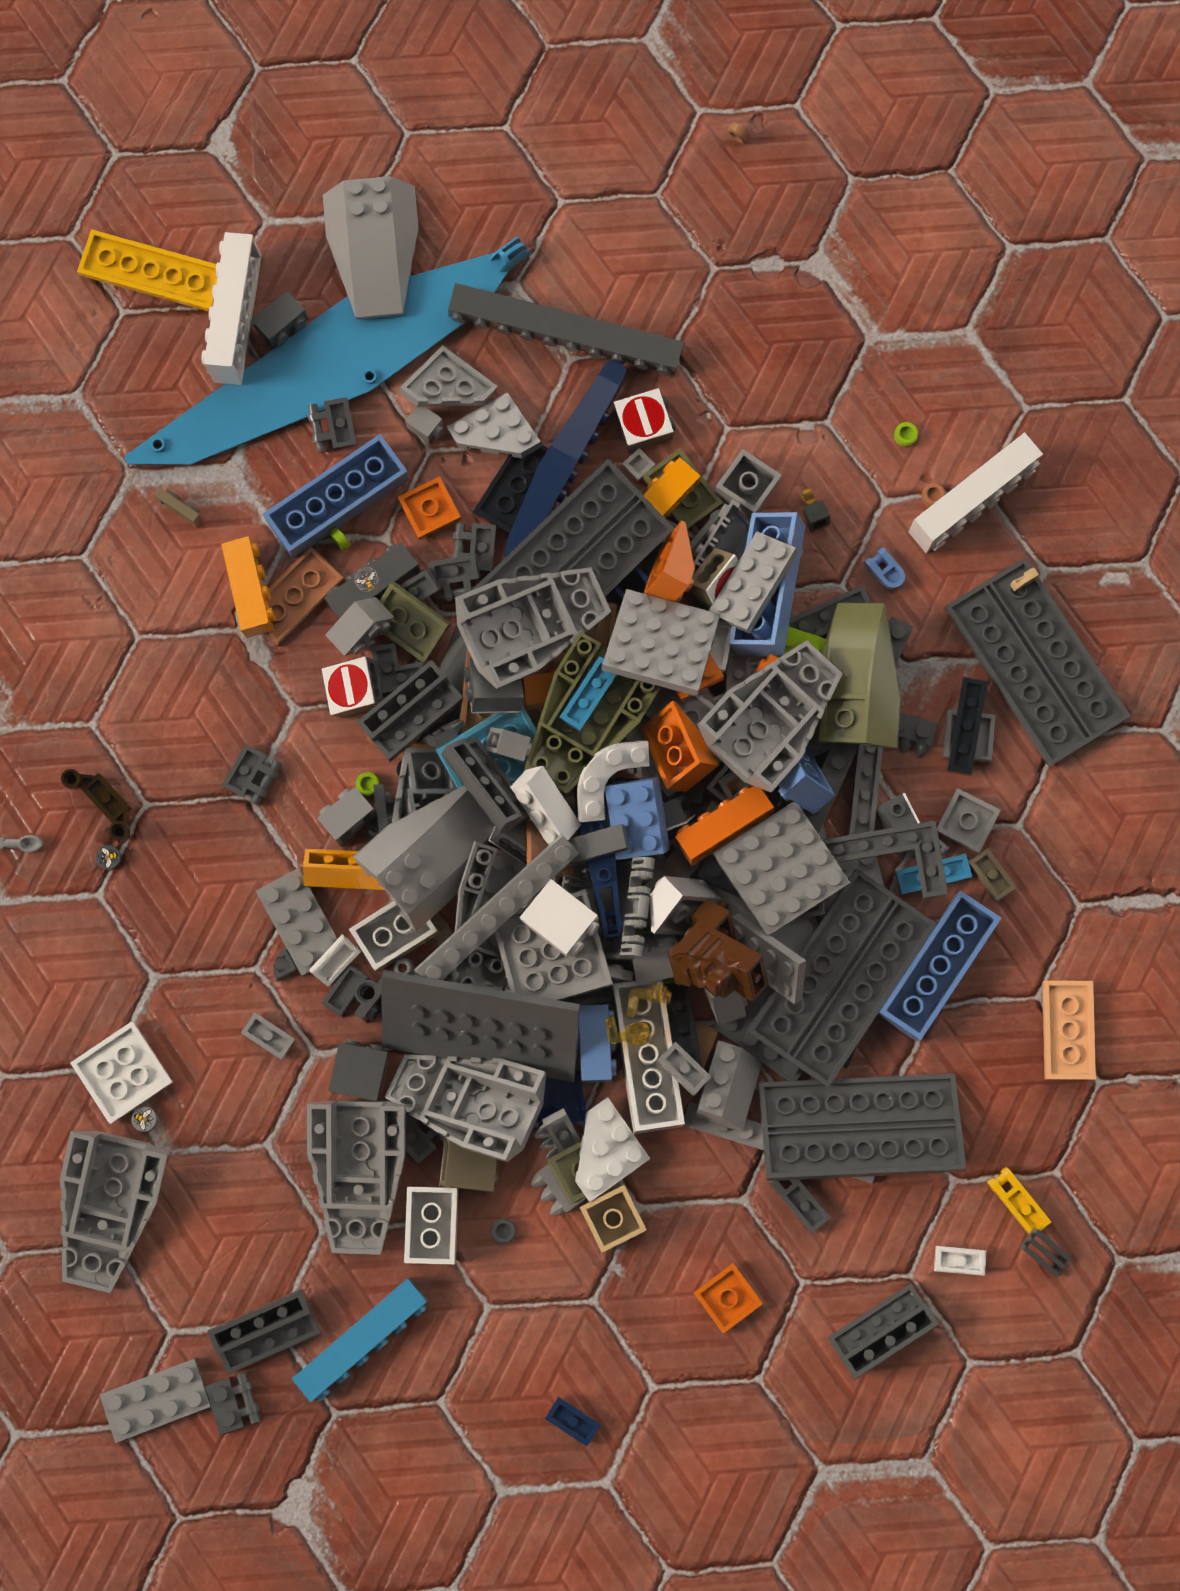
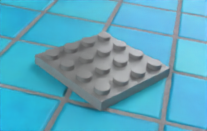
(661, 642)
(781, 868)
(541, 970)

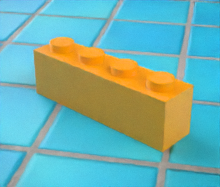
(672, 486)
(248, 587)
(335, 870)

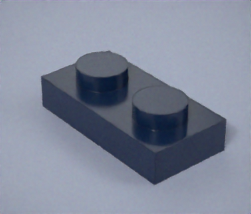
(572, 1421)

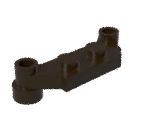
(105, 798)

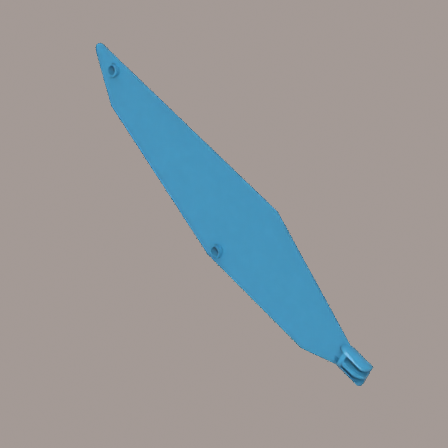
(325, 364)

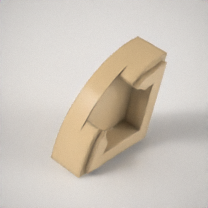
(1028, 577)

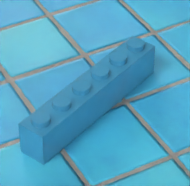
(359, 1340)

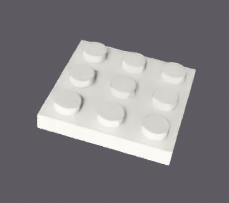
(121, 1072)

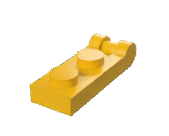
(1019, 1202)

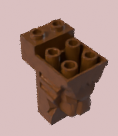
(715, 959)

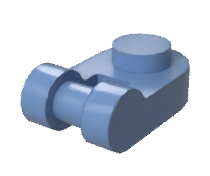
(891, 576)

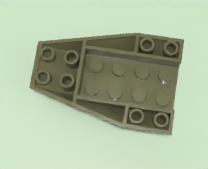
(868, 693)
(563, 748)

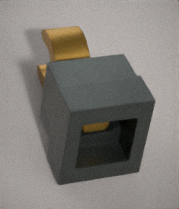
(815, 512)

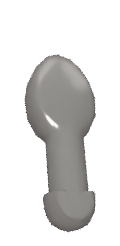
(27, 843)

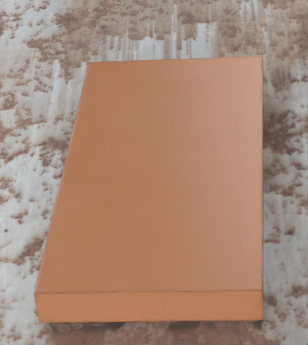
(300, 593)

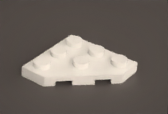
(606, 1151)

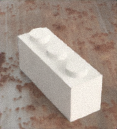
(545, 804)

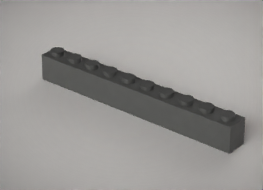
(564, 329)
(841, 755)

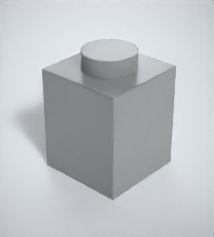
(425, 424)

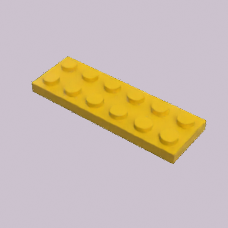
(148, 270)

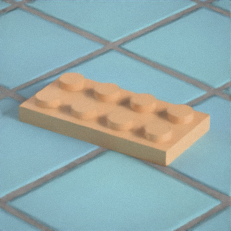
(1068, 1030)

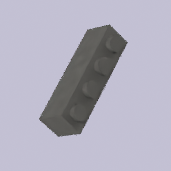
(394, 566)

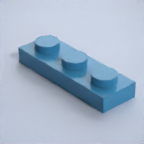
(587, 696)
(955, 870)

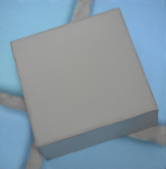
(638, 464)

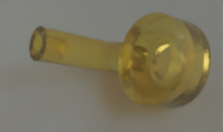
(656, 994)
(635, 1034)

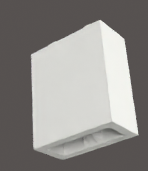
(560, 919)

